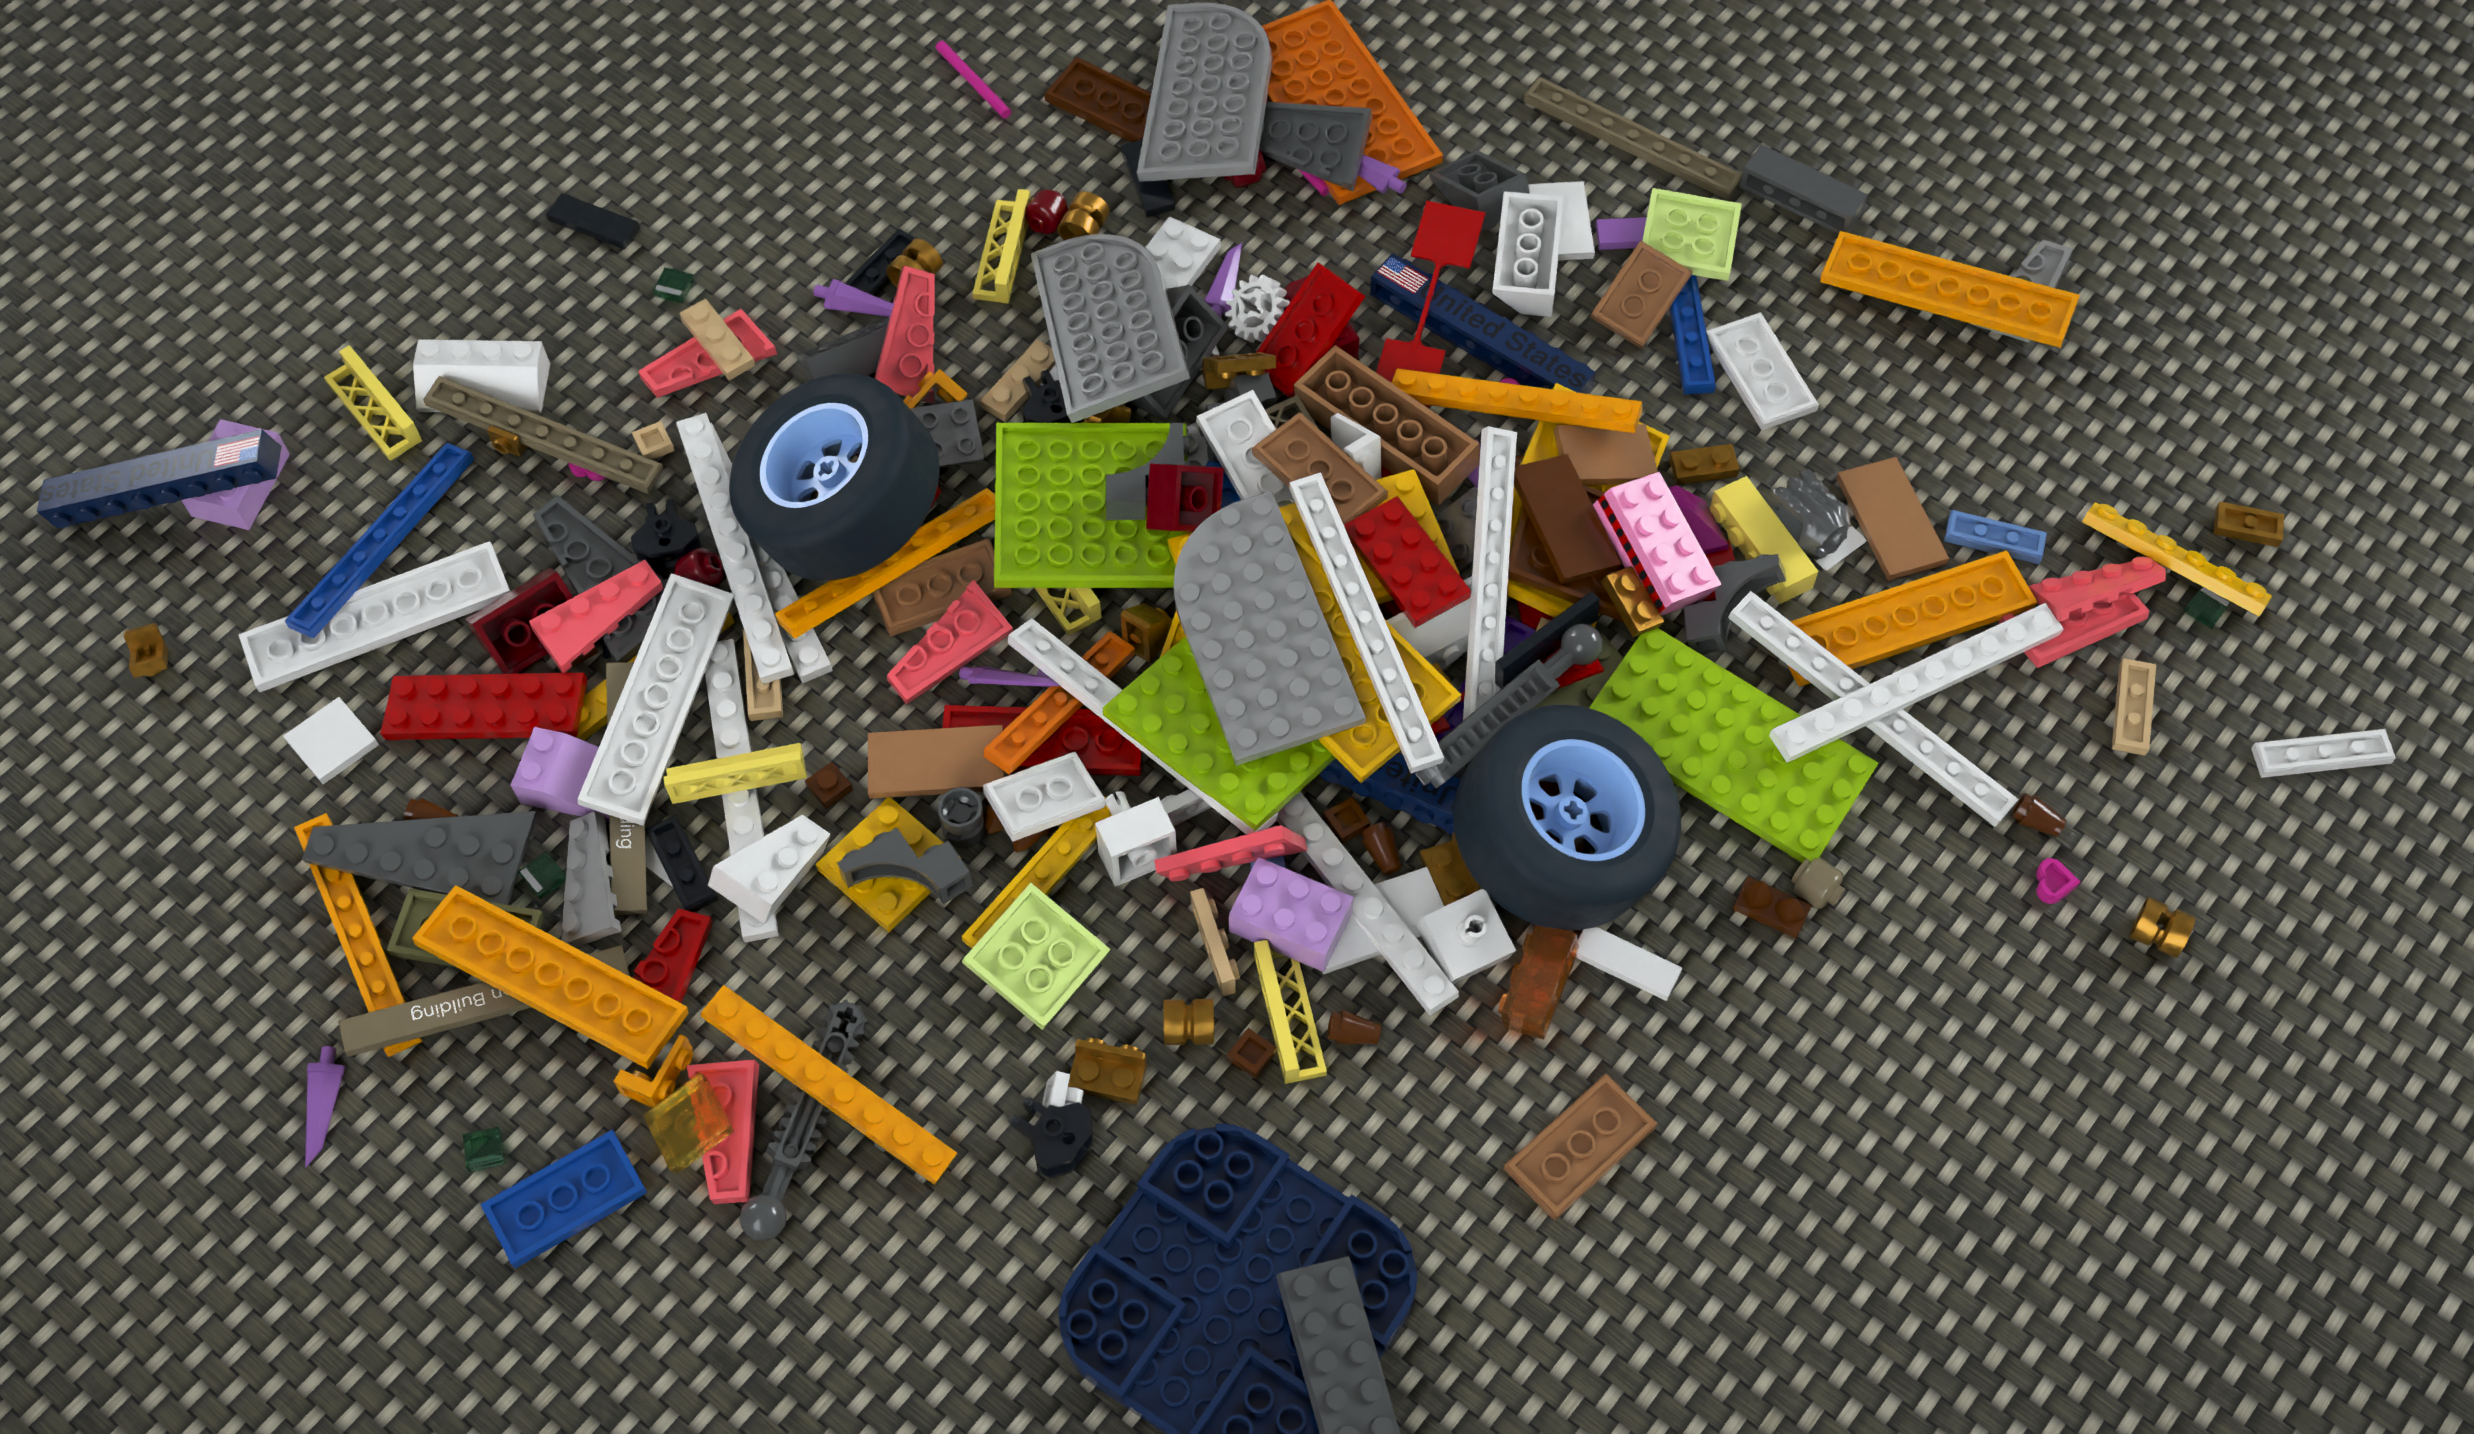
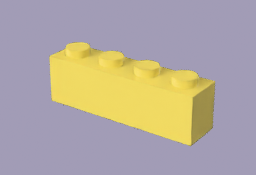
(1758, 532)

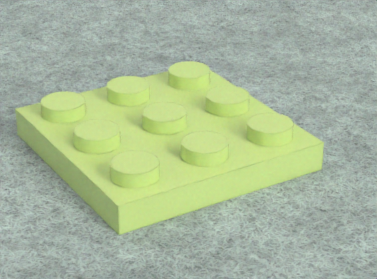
(1693, 231)
(1036, 956)

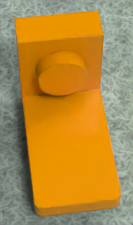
(947, 389)
(651, 1092)

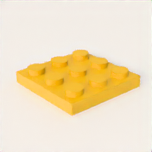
(883, 898)

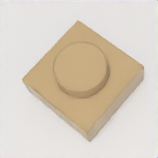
(653, 441)

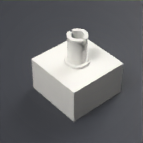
(1134, 838)
(1466, 936)

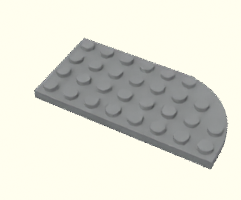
(1206, 95)
(1107, 322)
(1260, 633)

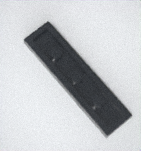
(1545, 640)

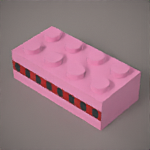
(1656, 542)

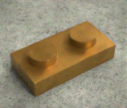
(1704, 464)
(2249, 524)
(1632, 601)

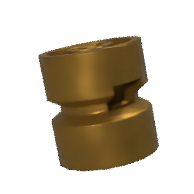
(1084, 216)
(917, 255)
(2175, 929)
(1188, 1021)

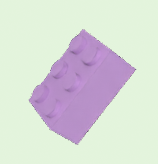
(241, 504)
(1292, 913)

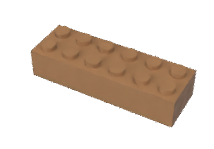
(1408, 430)

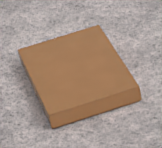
(1641, 294)
(1606, 455)

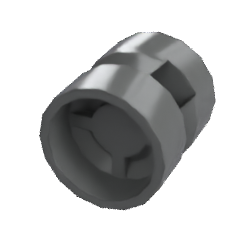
(961, 817)

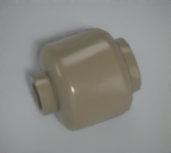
(1818, 883)

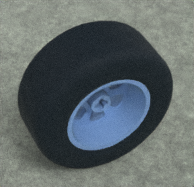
(861, 506)
(1616, 778)

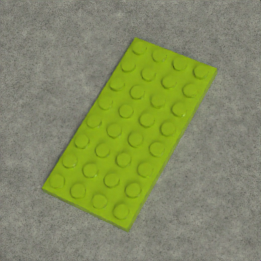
(1719, 747)

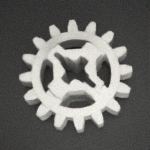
(1268, 298)

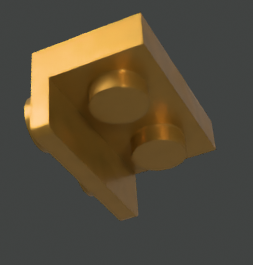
(1221, 369)
(1449, 871)
(1108, 1070)

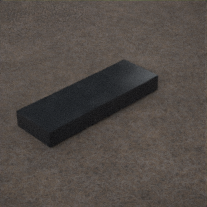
(1152, 194)
(593, 221)
(872, 274)
(681, 864)

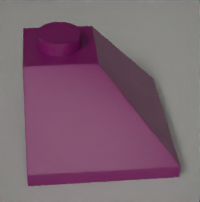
(1700, 520)

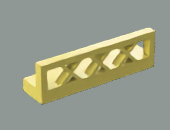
(1009, 251)
(378, 396)
(1082, 599)
(735, 773)
(1280, 1022)

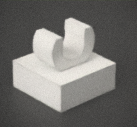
(1058, 1093)

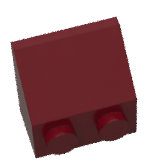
(1182, 496)

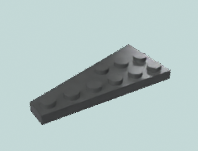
(1317, 139)
(589, 559)
(430, 854)

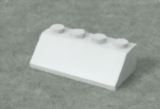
(1528, 252)
(500, 369)
(1441, 637)

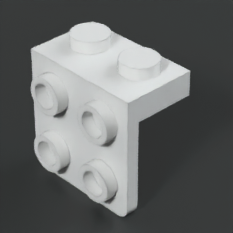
(1358, 444)

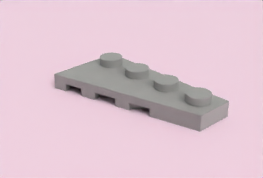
(2043, 267)
(587, 894)

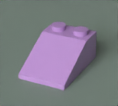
(554, 772)

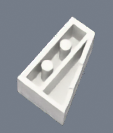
(770, 868)

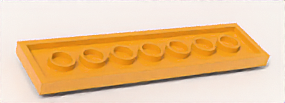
(1950, 289)
(1919, 612)
(551, 976)

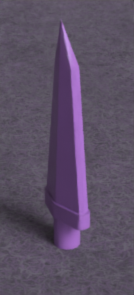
(1381, 175)
(1224, 282)
(847, 298)
(991, 675)
(322, 1091)

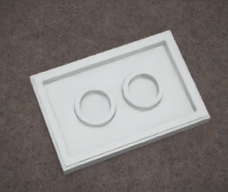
(1576, 233)
(1043, 796)

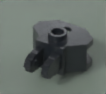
(1045, 402)
(663, 537)
(1059, 1135)

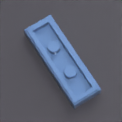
(1995, 536)

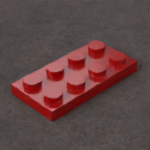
(1309, 326)
(1406, 562)

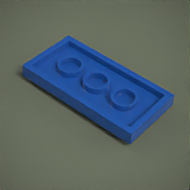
(563, 1199)

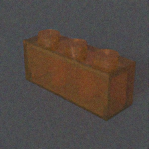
(1538, 981)

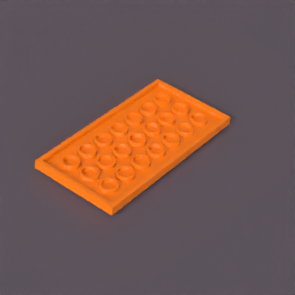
(1325, 63)

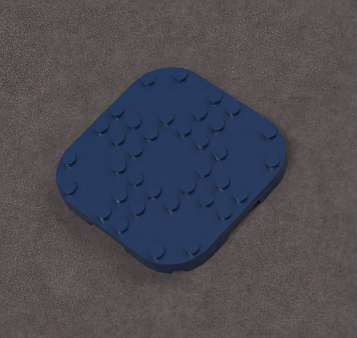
(1184, 1295)

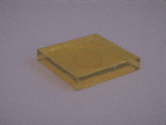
(688, 1123)

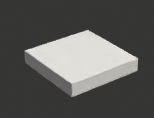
(330, 740)

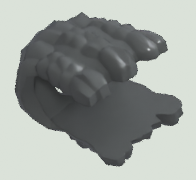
(1812, 515)

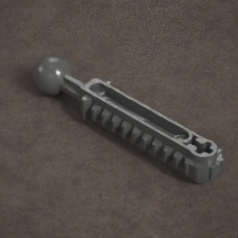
(1579, 646)
(764, 1215)

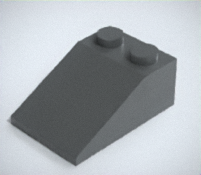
(1479, 184)

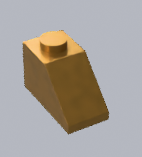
(1145, 629)

